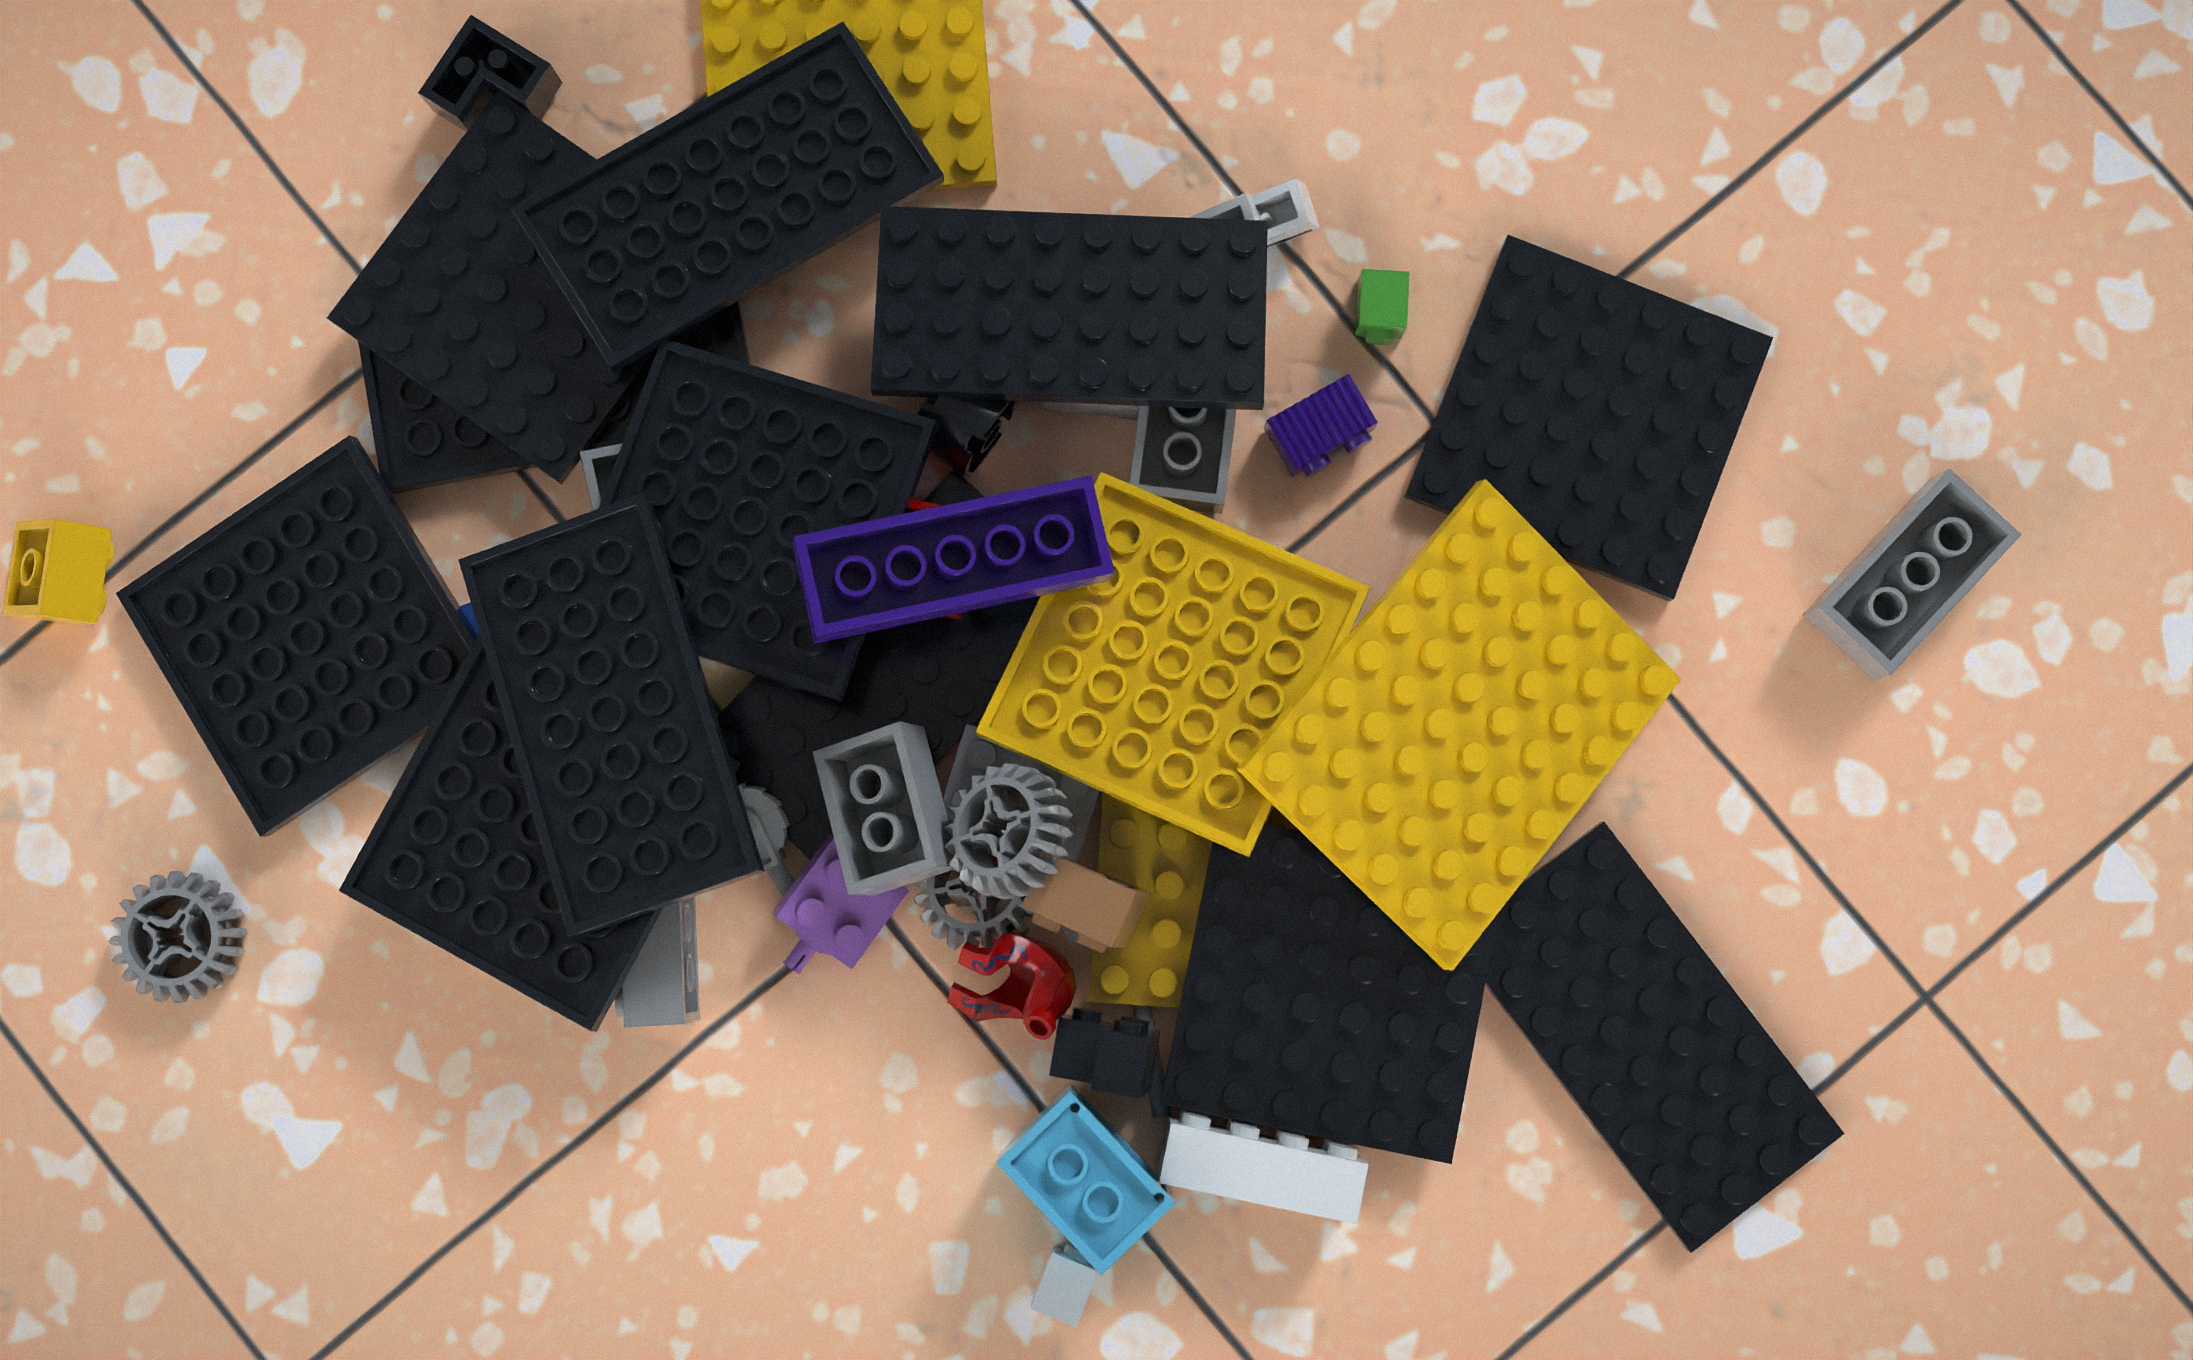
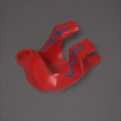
(1036, 990)

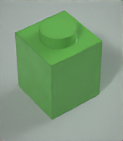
(1381, 305)

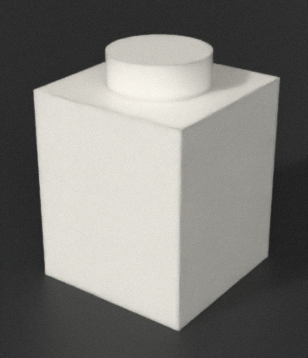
(1064, 1285)

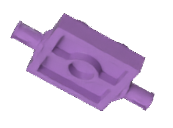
(829, 917)

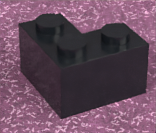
(479, 66)
(1104, 1053)

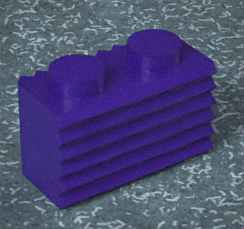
(1321, 426)

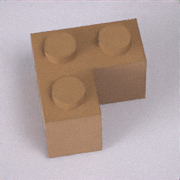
(1090, 903)

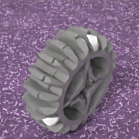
(1020, 840)
(956, 891)
(153, 966)

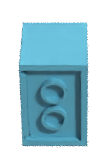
(1086, 1179)

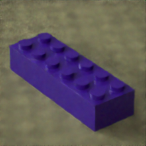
(952, 559)

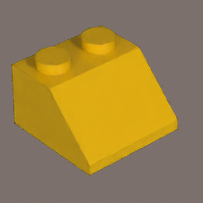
(58, 571)

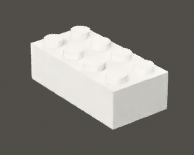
(1262, 1168)

